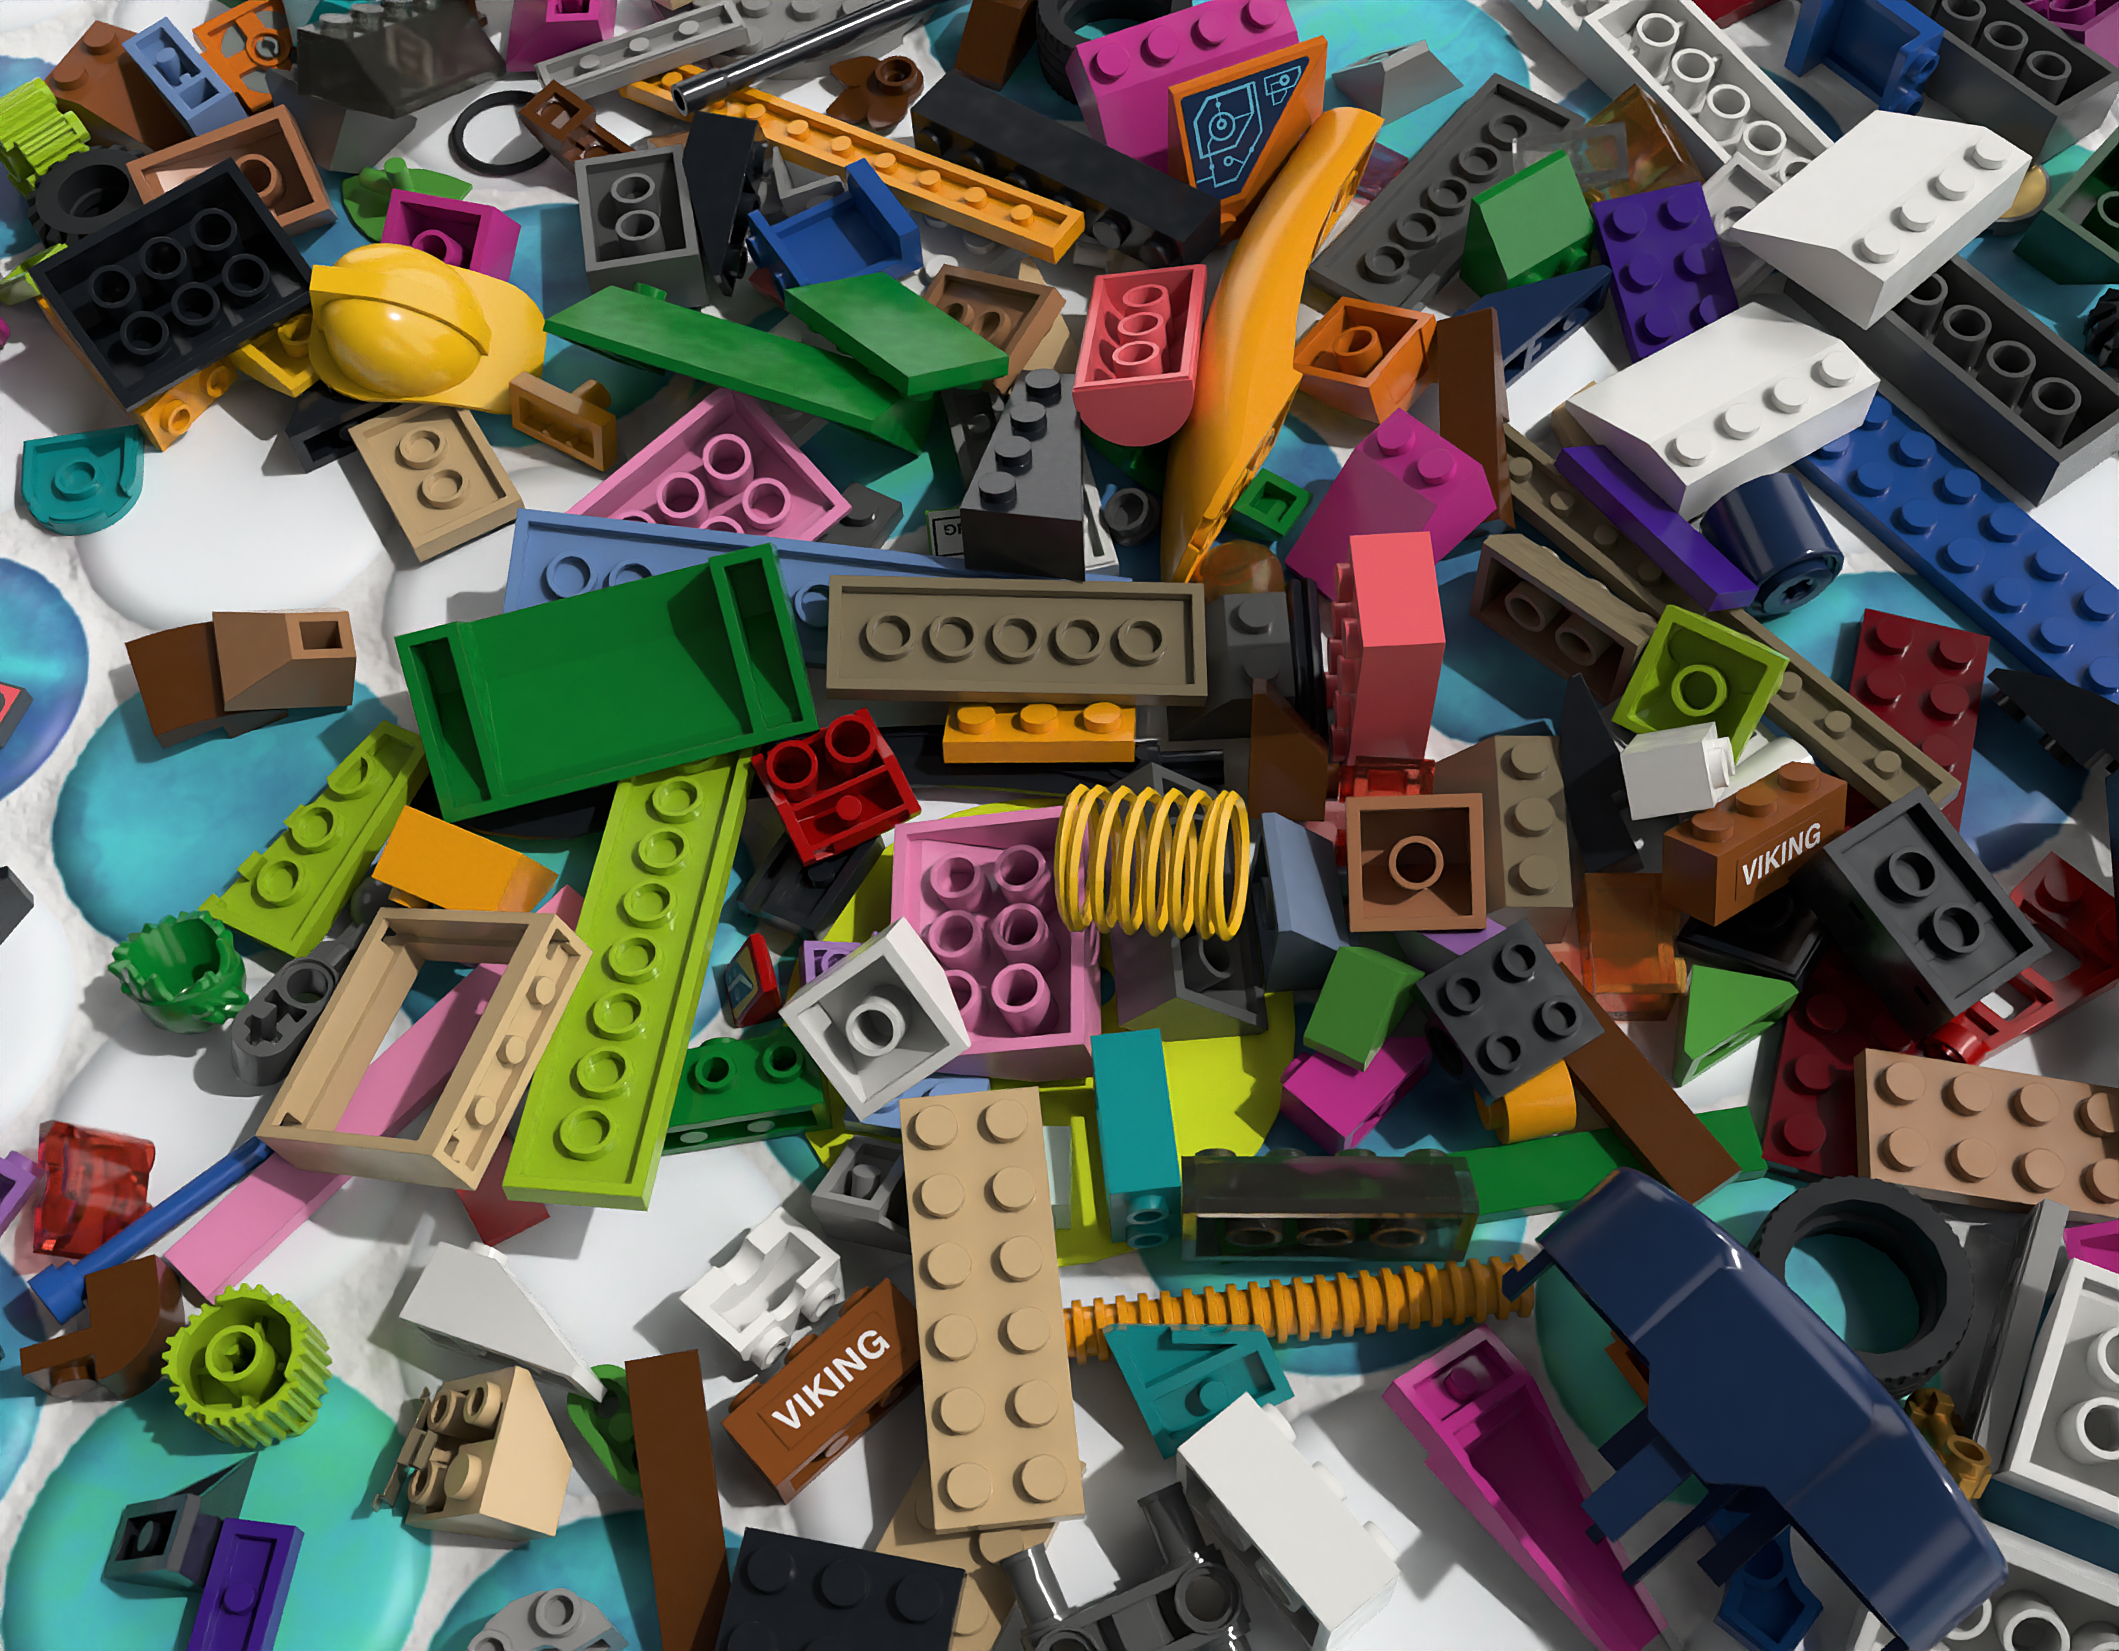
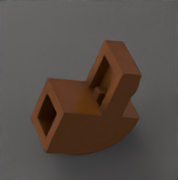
(130, 1318)

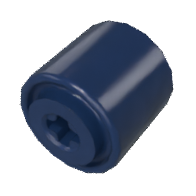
(1775, 541)

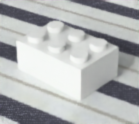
(1287, 1523)

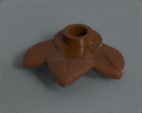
(875, 90)

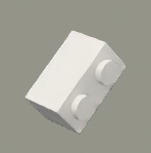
(1676, 770)

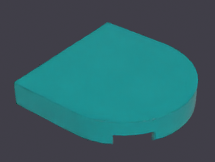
(83, 478)

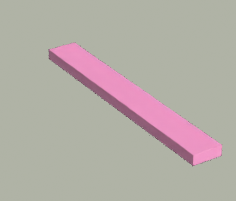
(389, 1097)

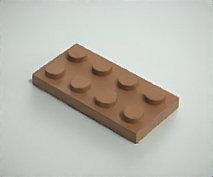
(1987, 1135)

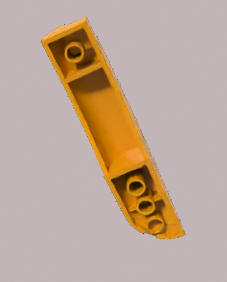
(1250, 338)

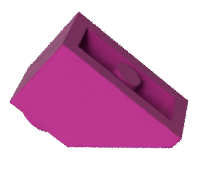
(1344, 1105)

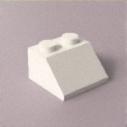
(879, 1019)

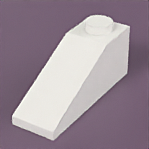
(485, 1313)

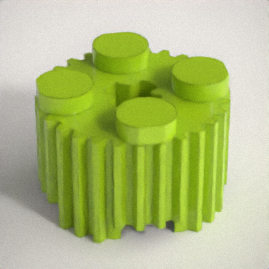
(36, 134)
(249, 1367)

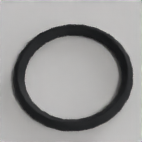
(486, 168)

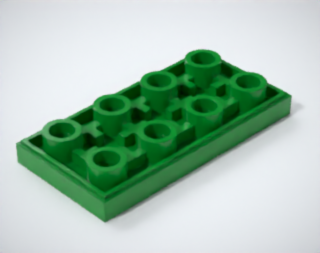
(897, 335)

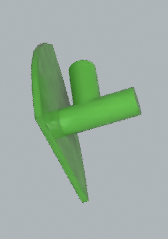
(370, 192)

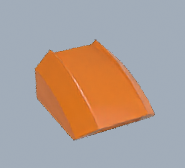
(1368, 358)

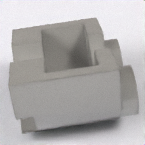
(549, 1623)

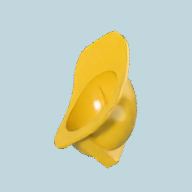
(421, 330)

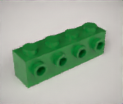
(747, 1093)

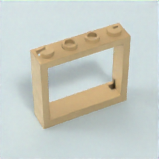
(491, 1075)

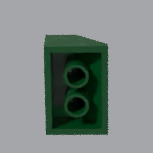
(2079, 228)

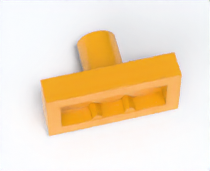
(566, 420)

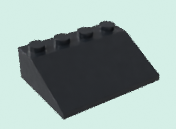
(176, 284)

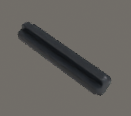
(1307, 652)

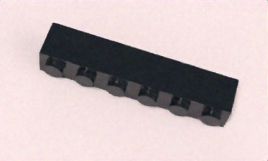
(1121, 198)

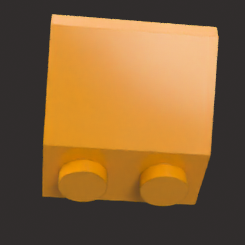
(457, 869)

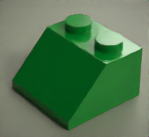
(1527, 228)

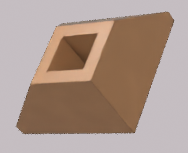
(285, 658)

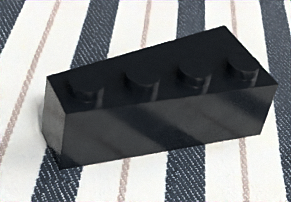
(1028, 488)

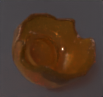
(1239, 569)

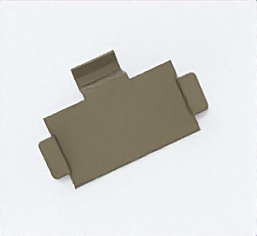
(414, 1454)

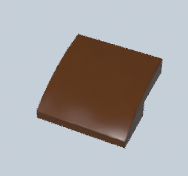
(183, 686)

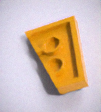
(1039, 733)

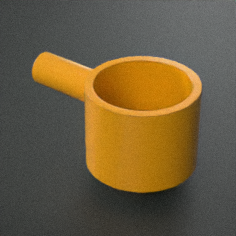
(1533, 1110)

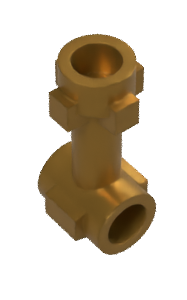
(1941, 1427)

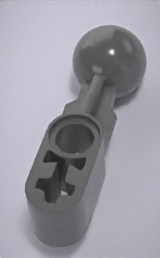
(255, 1026)

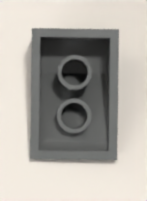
(641, 224)

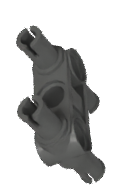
(1143, 1617)

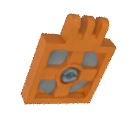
(244, 44)

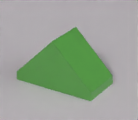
(1360, 1005)
(1723, 1015)

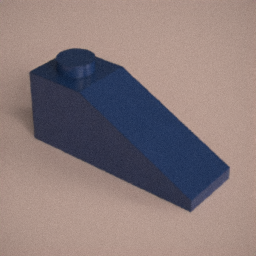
(1543, 315)

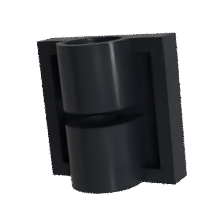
(1503, 1013)

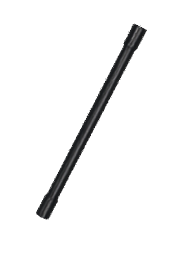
(718, 83)

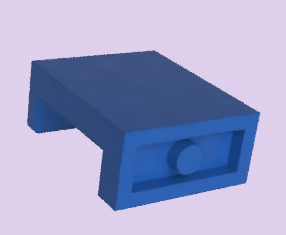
(1872, 44)
(840, 237)

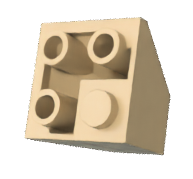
(495, 1461)

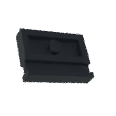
(809, 897)

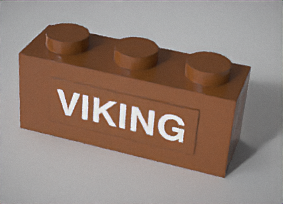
(1751, 842)
(829, 1390)

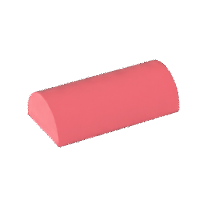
(1141, 353)

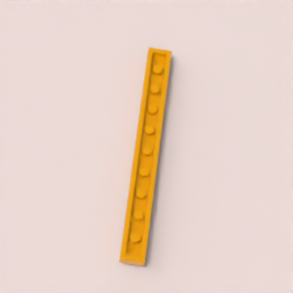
(914, 177)

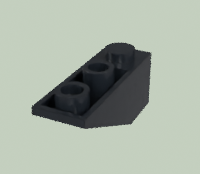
(724, 173)

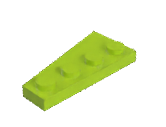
(312, 869)

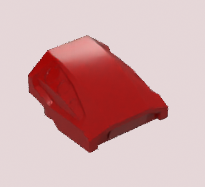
(836, 787)

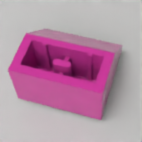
(555, 28)

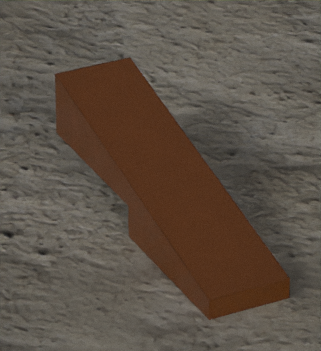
(1476, 404)
(679, 1498)

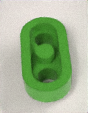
(610, 1436)

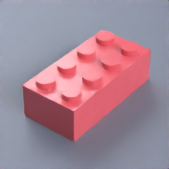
(1384, 648)

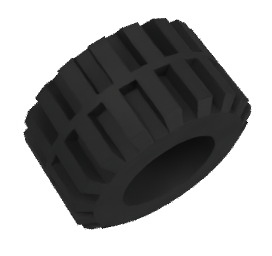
(83, 194)

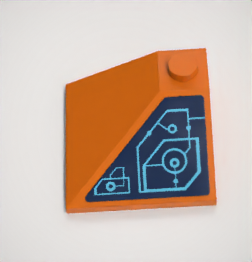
(1242, 126)

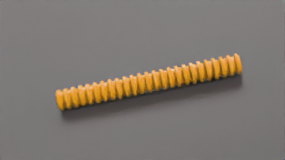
(1315, 1305)

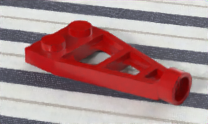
(2077, 918)

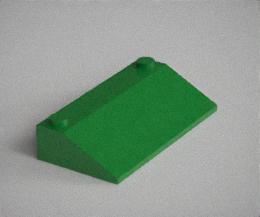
(662, 336)
(608, 683)

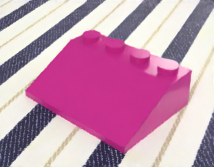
(1127, 74)

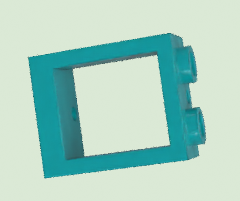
(1136, 1137)

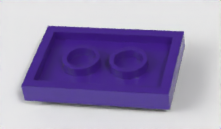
(1664, 265)

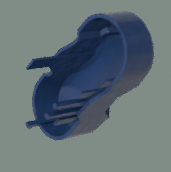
(1763, 1415)

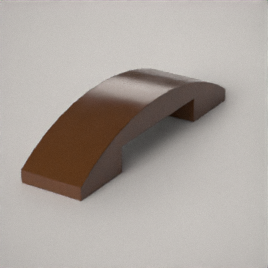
(569, 127)

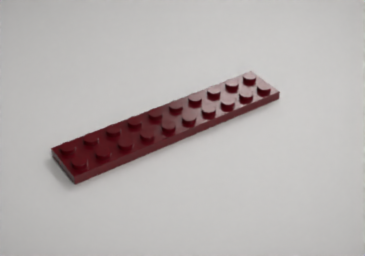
(1929, 690)

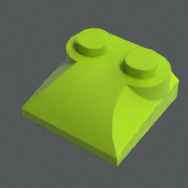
(1701, 675)

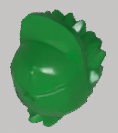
(182, 972)

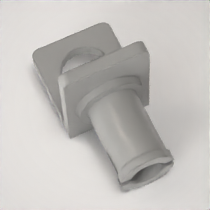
(780, 194)

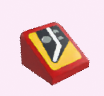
(752, 984)

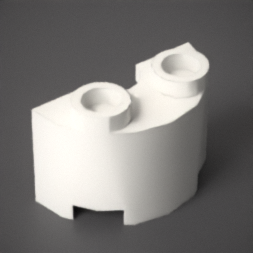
(766, 1289)

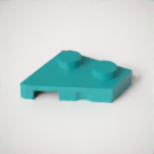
(1193, 1373)

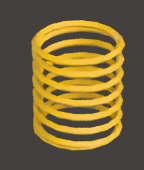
(1197, 860)

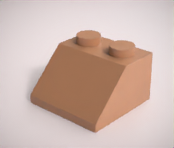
(1415, 862)

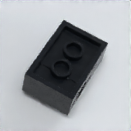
(1918, 913)

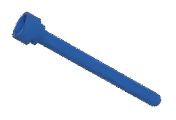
(65, 1288)

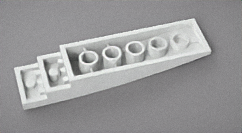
(1693, 70)

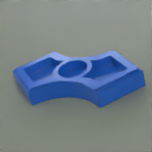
(1765, 1599)

